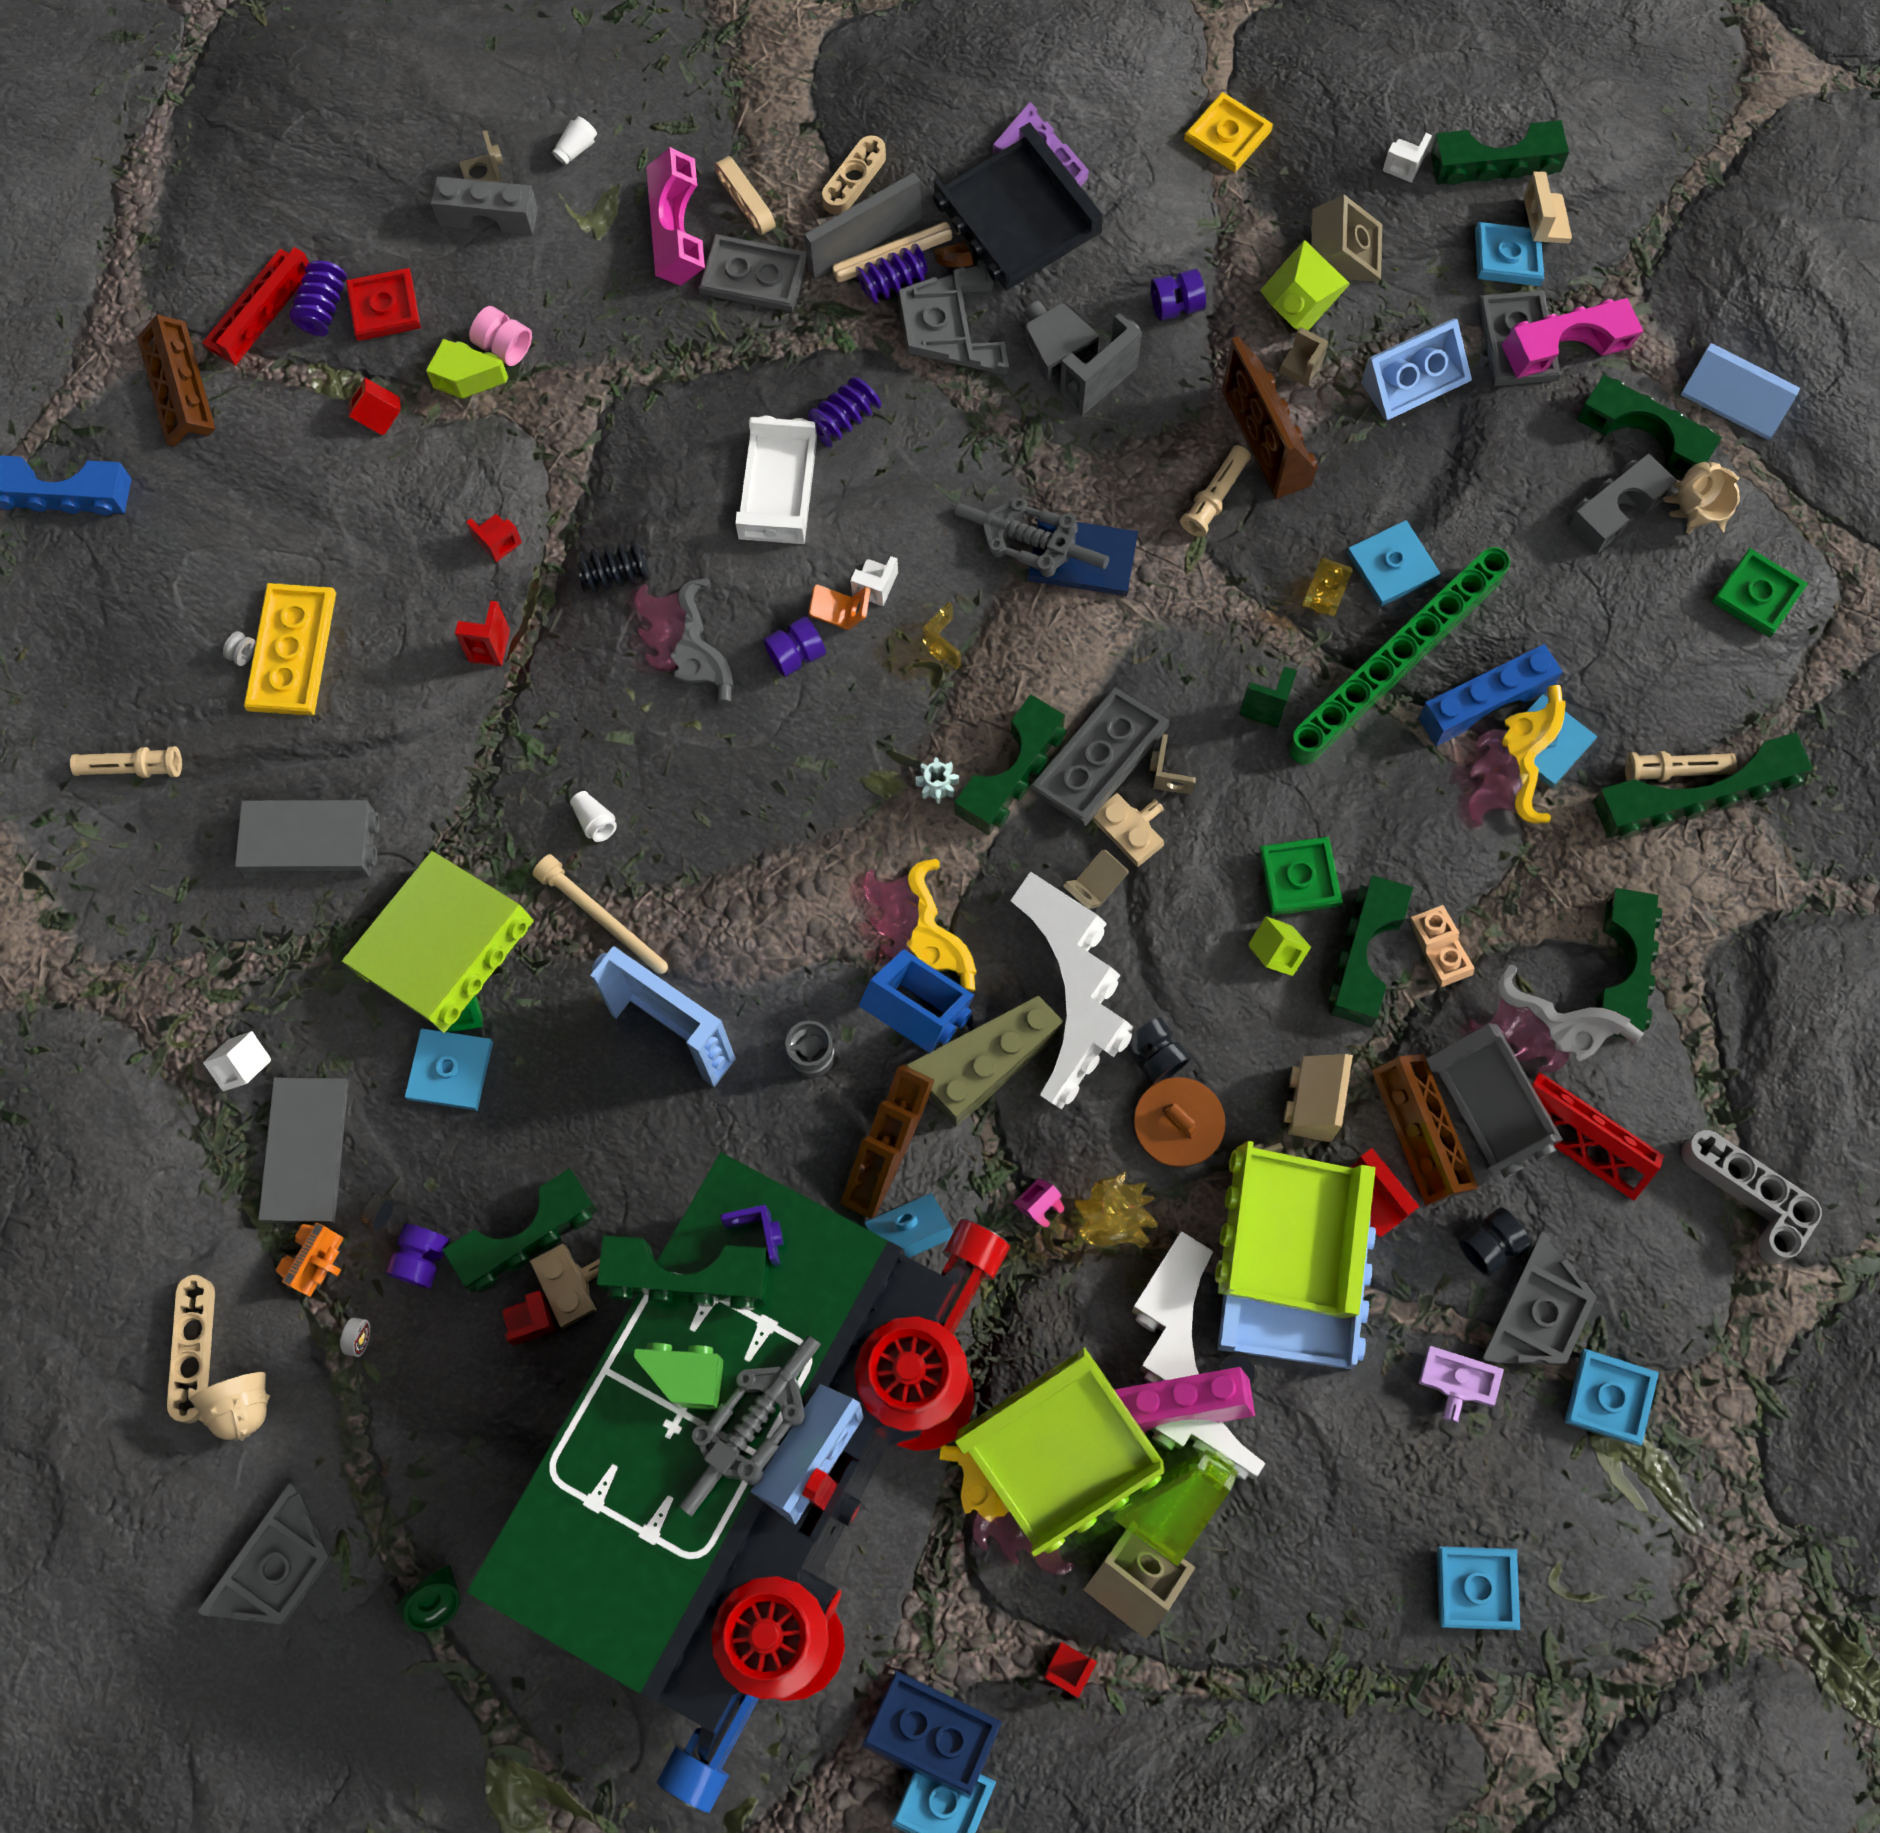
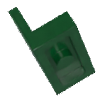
(1268, 704)

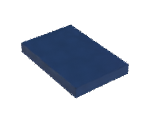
(1110, 541)
(932, 1734)

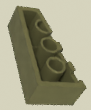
(987, 1057)

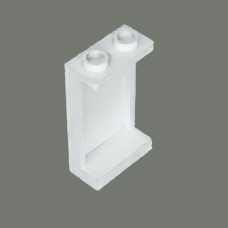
(777, 480)

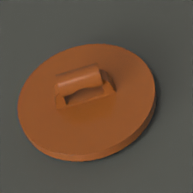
(1179, 1122)

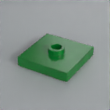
(1759, 592)
(1300, 876)

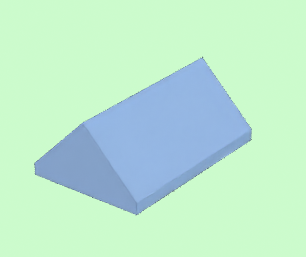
(1417, 370)
(1740, 391)
(814, 1444)

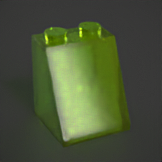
(1180, 1504)

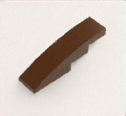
(887, 1142)

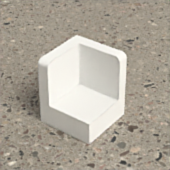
(1405, 158)
(877, 578)
(237, 1061)

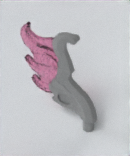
(1546, 1033)

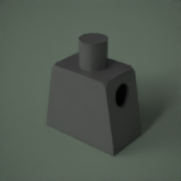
(1055, 335)

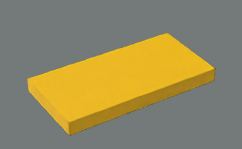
(290, 649)

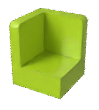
(1279, 946)

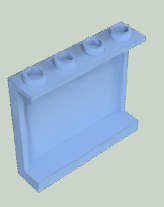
(626, 981)
(1293, 1333)

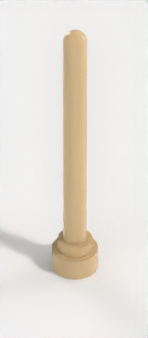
(550, 872)

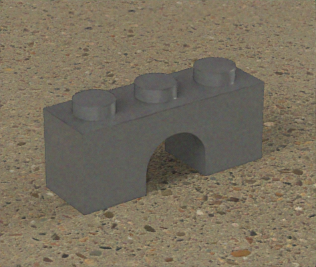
(508, 204)
(1640, 485)

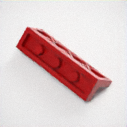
(257, 306)
(1601, 1132)

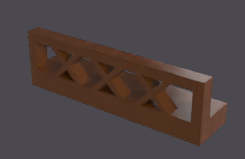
(178, 374)
(1421, 1129)

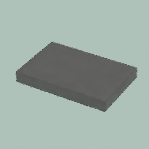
(753, 273)
(1498, 316)

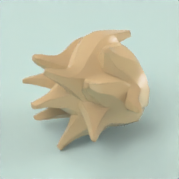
(1706, 496)

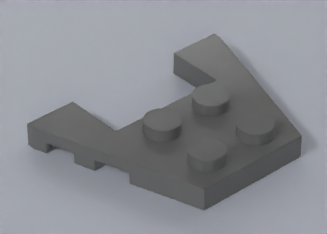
(937, 321)

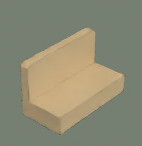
(1546, 211)

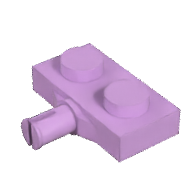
(1460, 1380)

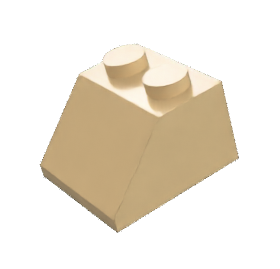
(1318, 1096)

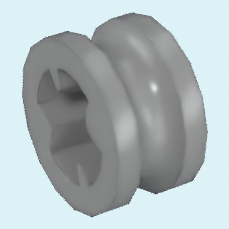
(239, 648)

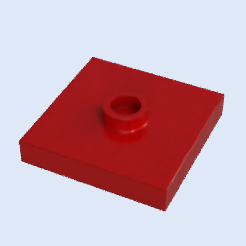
(383, 304)

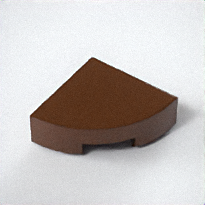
(953, 255)

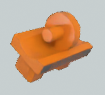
(313, 1259)

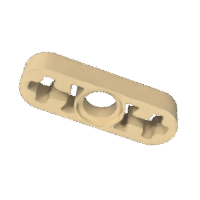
(854, 188)
(745, 195)

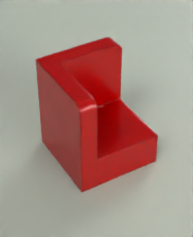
(374, 406)
(495, 536)
(528, 1319)
(1069, 1669)

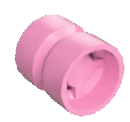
(502, 336)

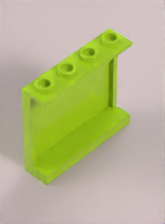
(438, 940)
(1295, 1232)
(1062, 1452)

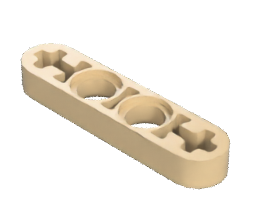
(183, 1348)

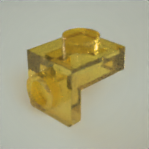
(1327, 587)

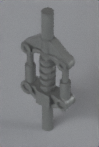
(1057, 546)
(778, 1387)

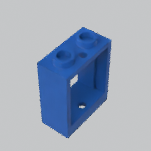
(907, 1016)

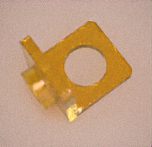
(938, 645)

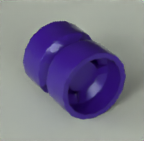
(1189, 294)
(791, 648)
(417, 1256)

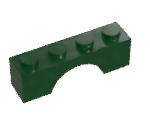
(1461, 158)
(1619, 407)
(987, 799)
(1632, 923)
(1360, 990)
(561, 1207)
(734, 1277)

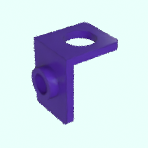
(755, 1214)

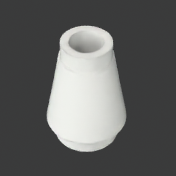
(574, 140)
(594, 818)

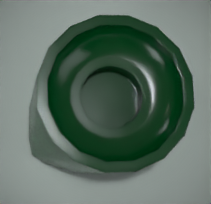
(430, 1602)

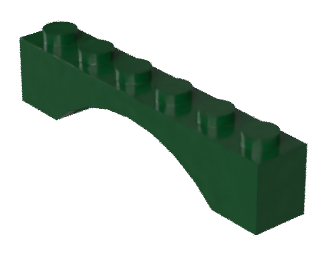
(1637, 805)

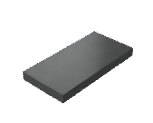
(864, 225)
(1099, 756)
(304, 1150)

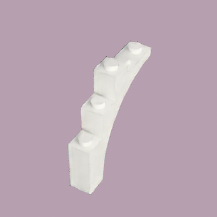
(1087, 981)
(1169, 1307)

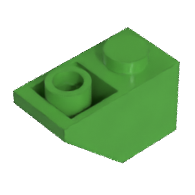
(685, 1378)

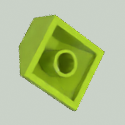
(1304, 287)

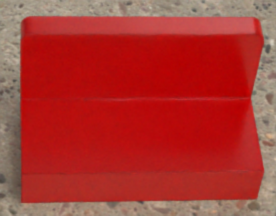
(486, 641)
(1390, 1199)

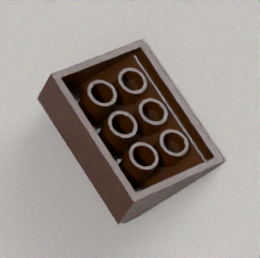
(1266, 422)

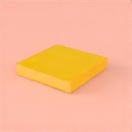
(1228, 132)

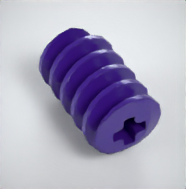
(892, 272)
(317, 297)
(842, 408)

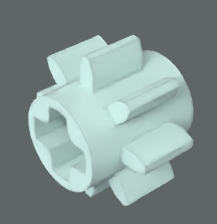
(937, 771)

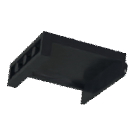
(1019, 209)

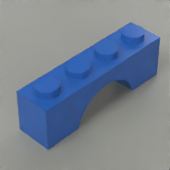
(96, 488)
(1466, 704)

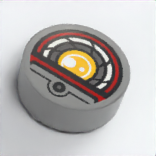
(355, 1337)

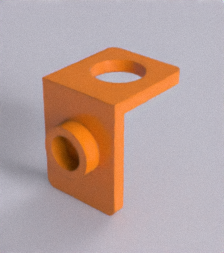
(837, 607)

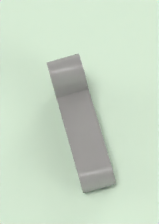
(1747, 1191)

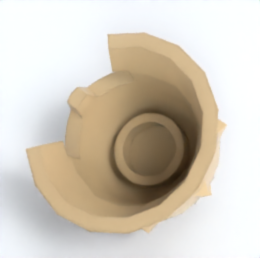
(233, 1406)

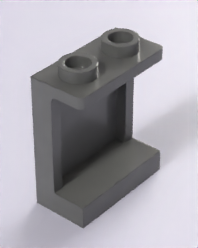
(1087, 384)

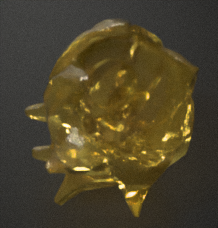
(1116, 1213)

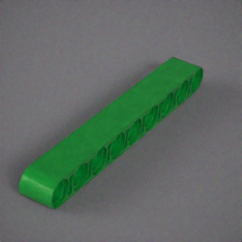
(1390, 666)

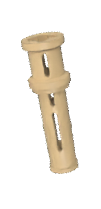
(1209, 502)
(141, 762)
(1664, 766)

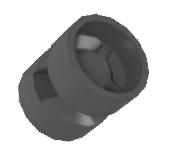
(810, 1049)

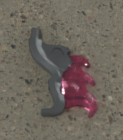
(677, 639)

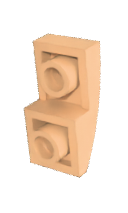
(1441, 946)

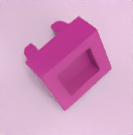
(1038, 1200)

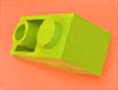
(464, 371)

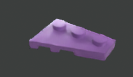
(1062, 151)

